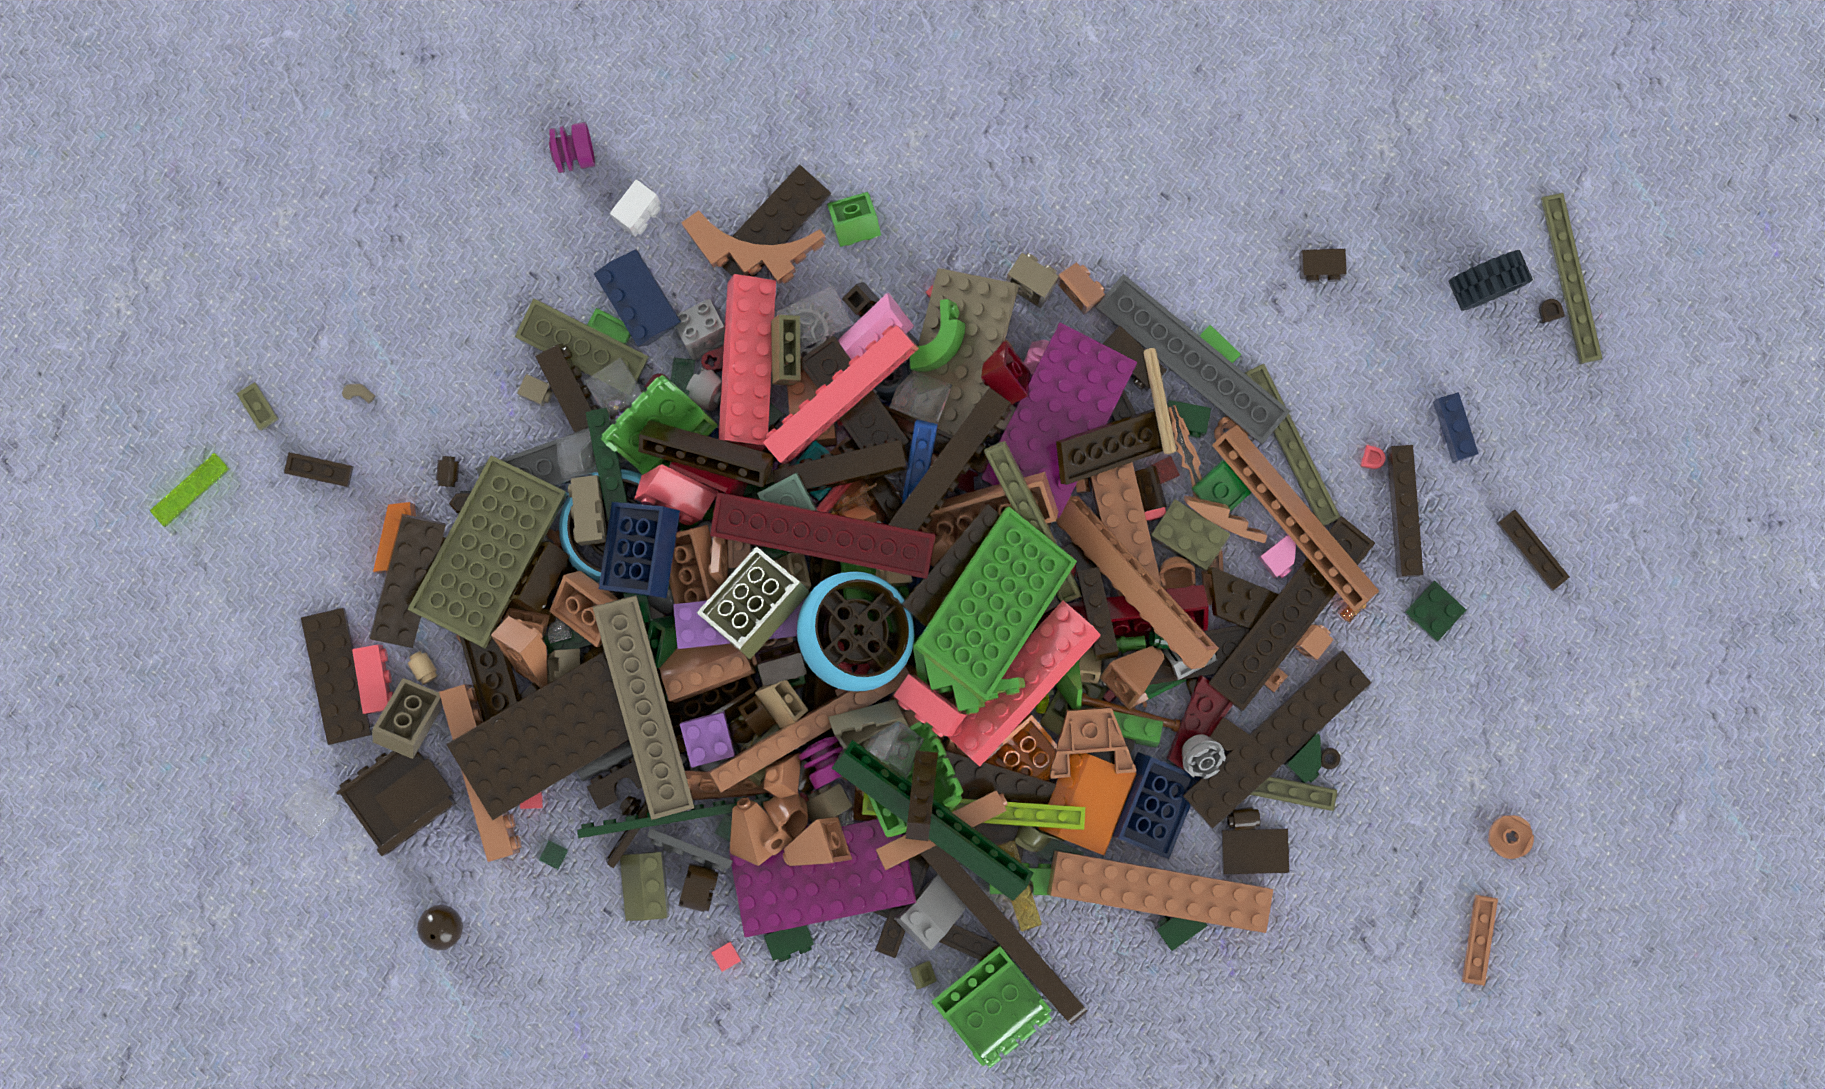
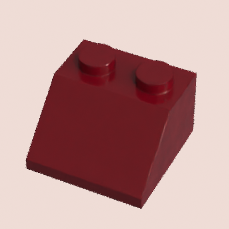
(1006, 374)

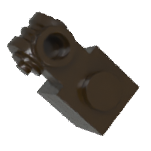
(755, 721)

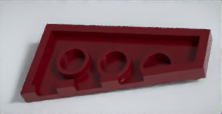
(1200, 718)

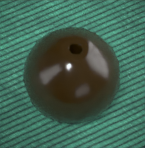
(440, 927)

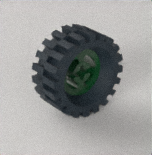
(1490, 280)

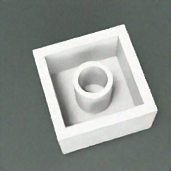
(636, 208)

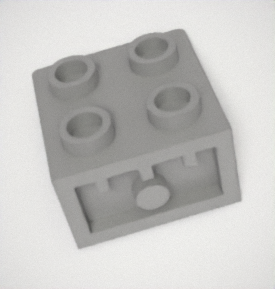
(701, 329)

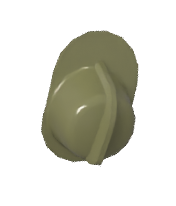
(1033, 839)

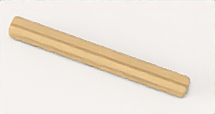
(1159, 401)

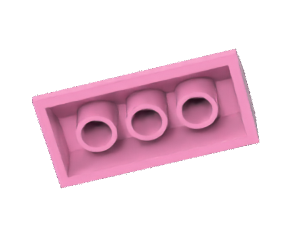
(872, 324)

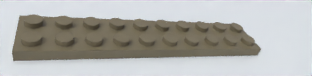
(643, 707)

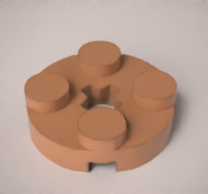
(1498, 839)

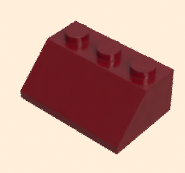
(712, 480)

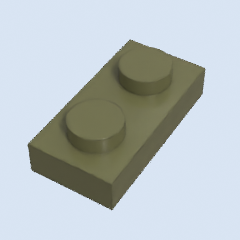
(257, 406)

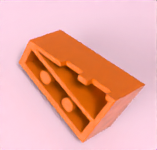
(389, 533)

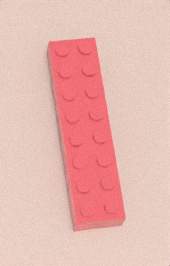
(747, 361)
(840, 395)
(1042, 663)

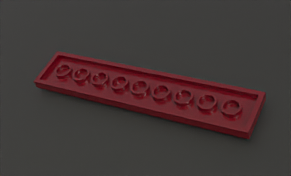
(823, 535)

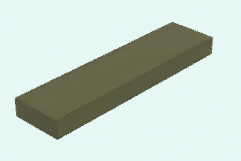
(1297, 793)

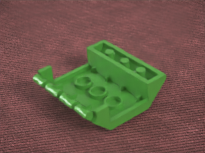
(662, 404)
(946, 789)
(993, 1007)

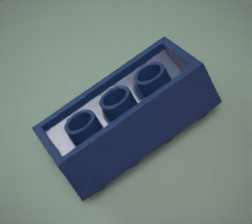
(637, 298)

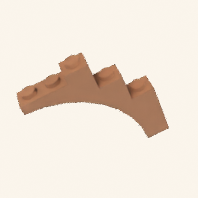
(749, 257)

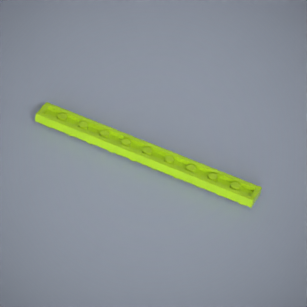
(1022, 814)

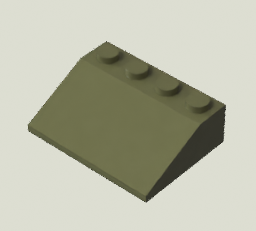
(753, 602)

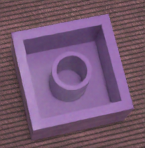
(707, 739)

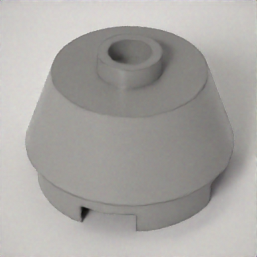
(705, 389)
(1202, 756)

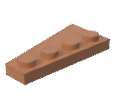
(703, 788)

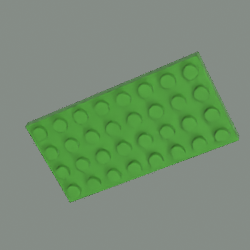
(995, 604)

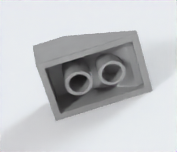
(932, 914)

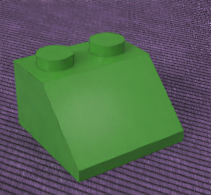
(854, 219)

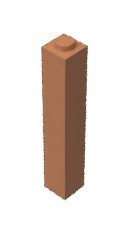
(972, 814)

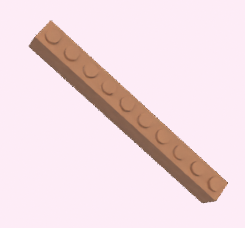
(1295, 518)
(1136, 584)
(796, 734)

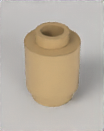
(422, 667)

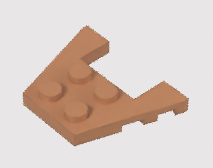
(1090, 732)

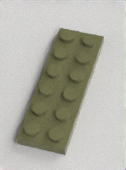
(589, 348)

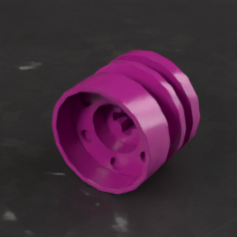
(572, 147)
(823, 758)

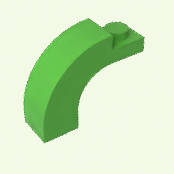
(945, 344)

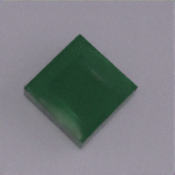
(553, 855)

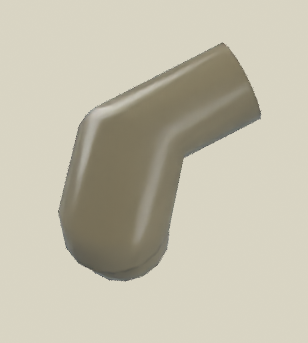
(358, 390)

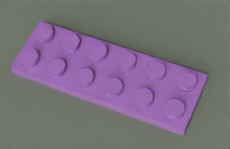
(695, 632)

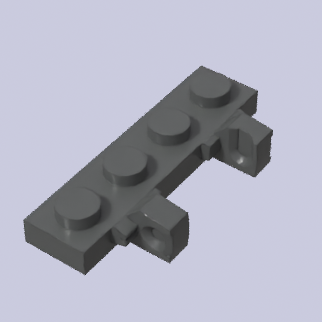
(698, 854)

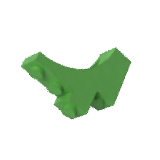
(965, 699)

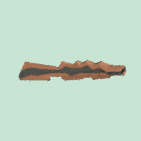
(1184, 447)

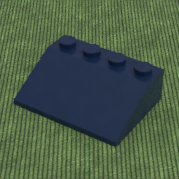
(639, 549)
(1155, 806)

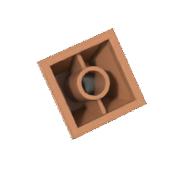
(1132, 674)
(750, 831)
(818, 844)

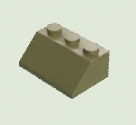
(644, 886)

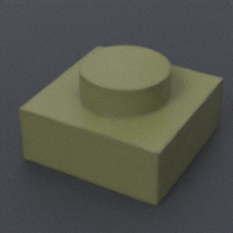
(923, 974)

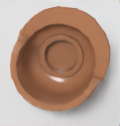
(1177, 573)

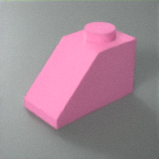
(1279, 557)

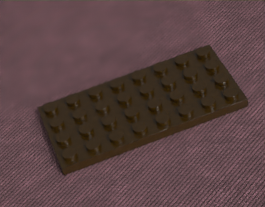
(542, 737)

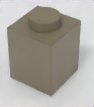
(535, 390)

